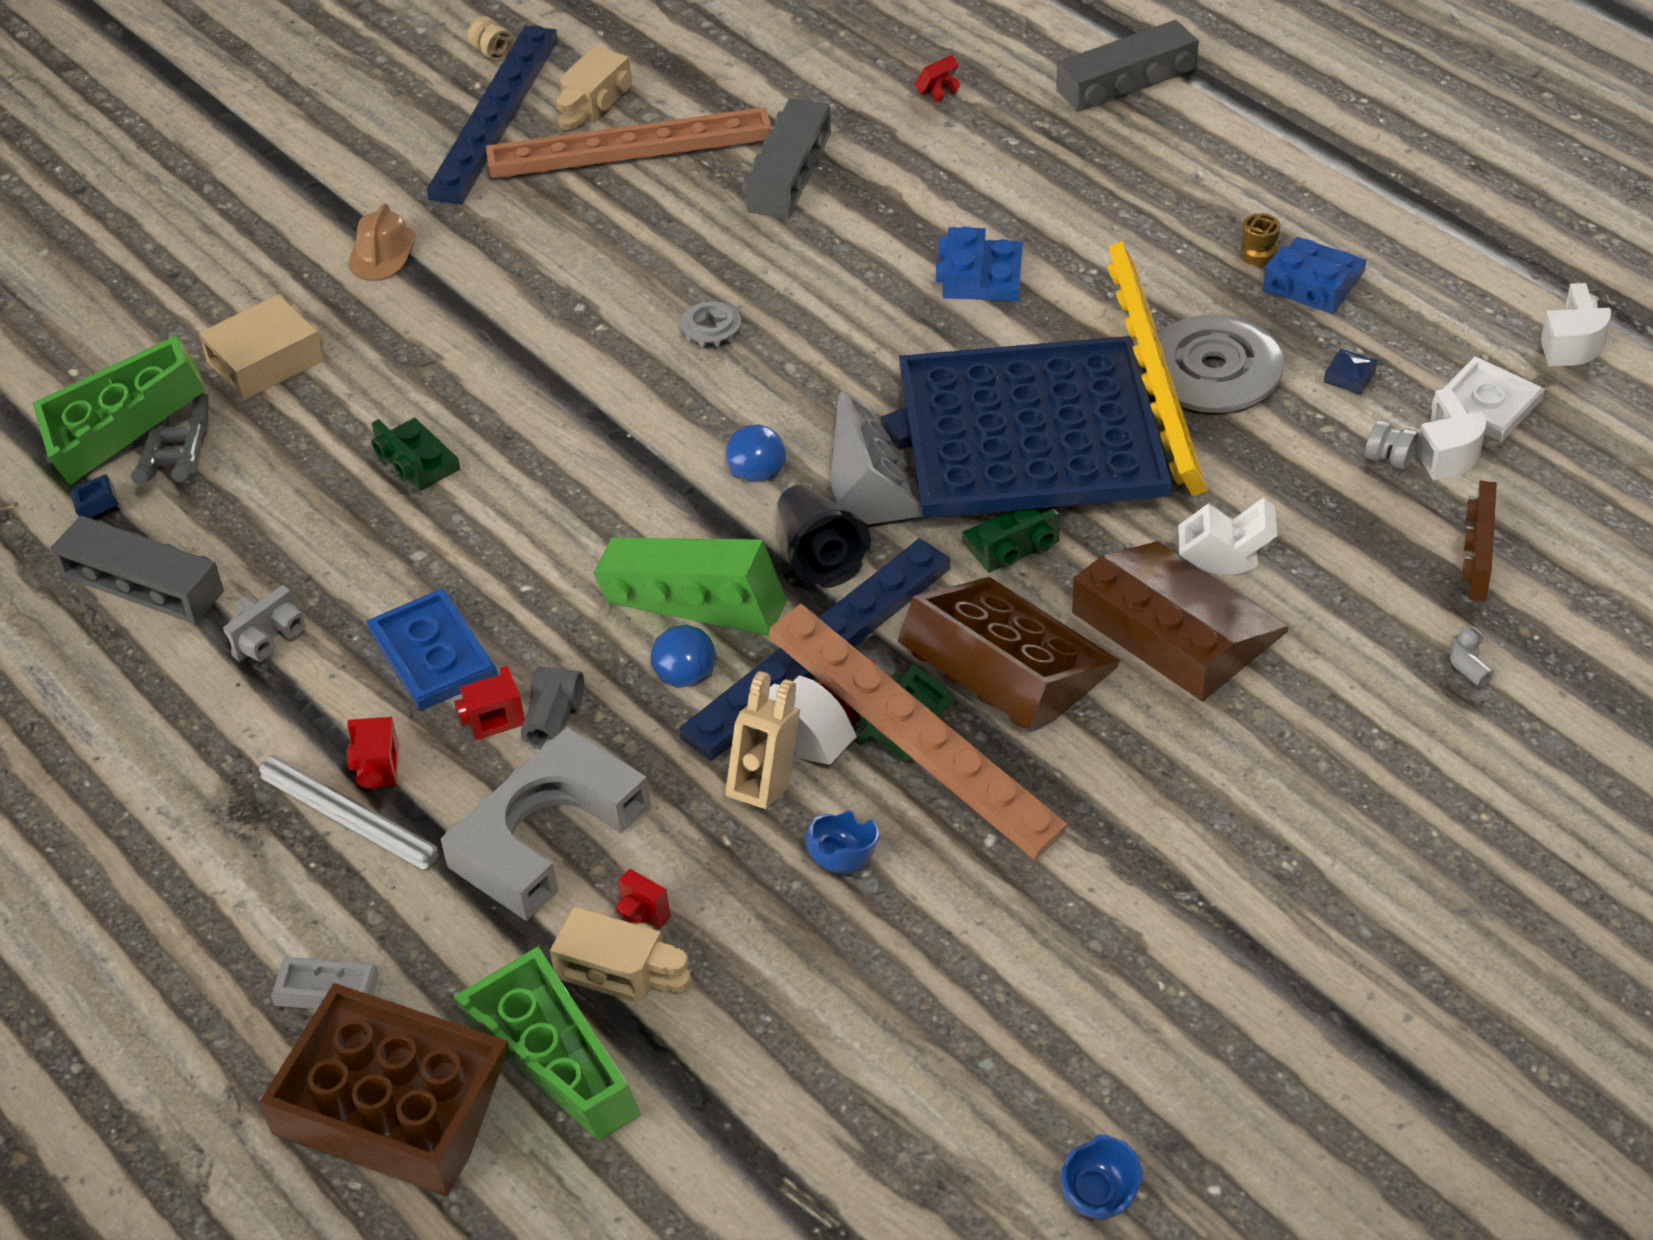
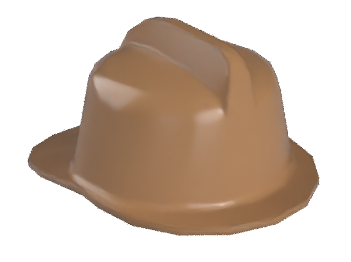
(380, 245)

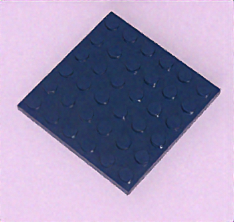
(1031, 427)

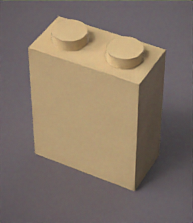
(262, 346)

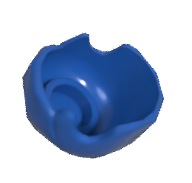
(755, 453)
(683, 656)
(841, 842)
(1101, 1177)

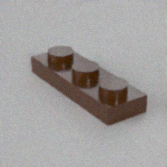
(1479, 540)

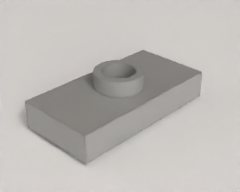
(307, 981)

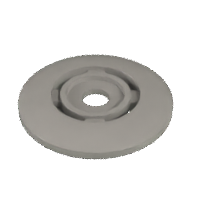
(1239, 381)

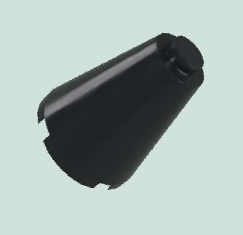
(821, 537)

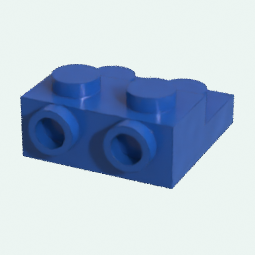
(978, 266)
(1313, 274)

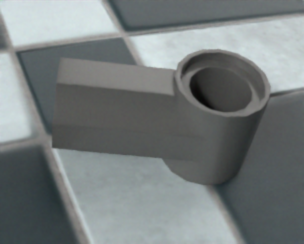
(552, 699)

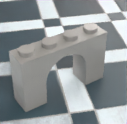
(562, 773)

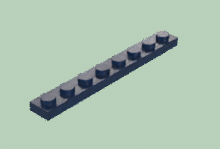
(492, 115)
(851, 618)

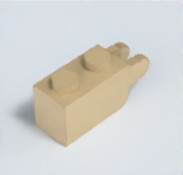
(592, 86)
(763, 744)
(617, 957)

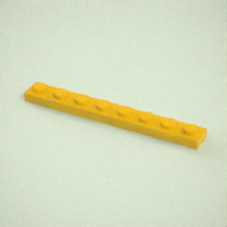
(1158, 377)

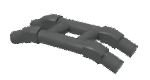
(183, 458)

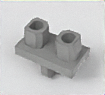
(259, 622)

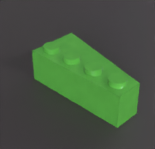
(115, 406)
(694, 579)
(550, 1042)

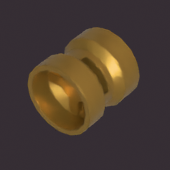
(1260, 238)

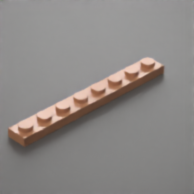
(628, 142)
(918, 731)

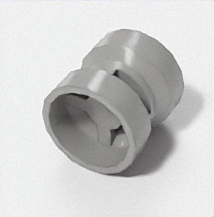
(1392, 445)

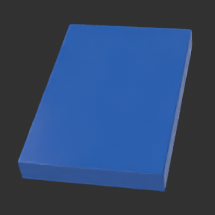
(431, 648)

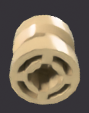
(490, 38)

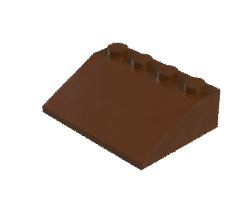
(1173, 616)
(1004, 650)
(386, 1088)

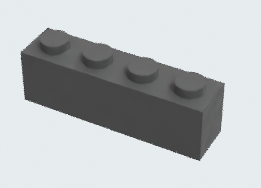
(1127, 65)
(787, 158)
(138, 569)

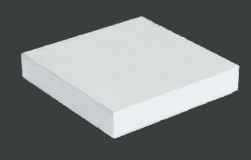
(1500, 394)

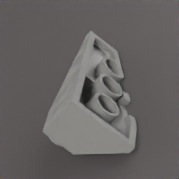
(866, 470)

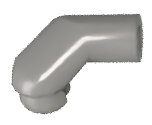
(1465, 656)

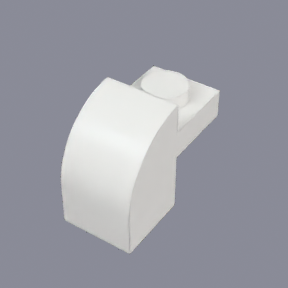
(1577, 332)
(1452, 438)
(1227, 544)
(822, 722)

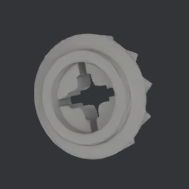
(723, 317)

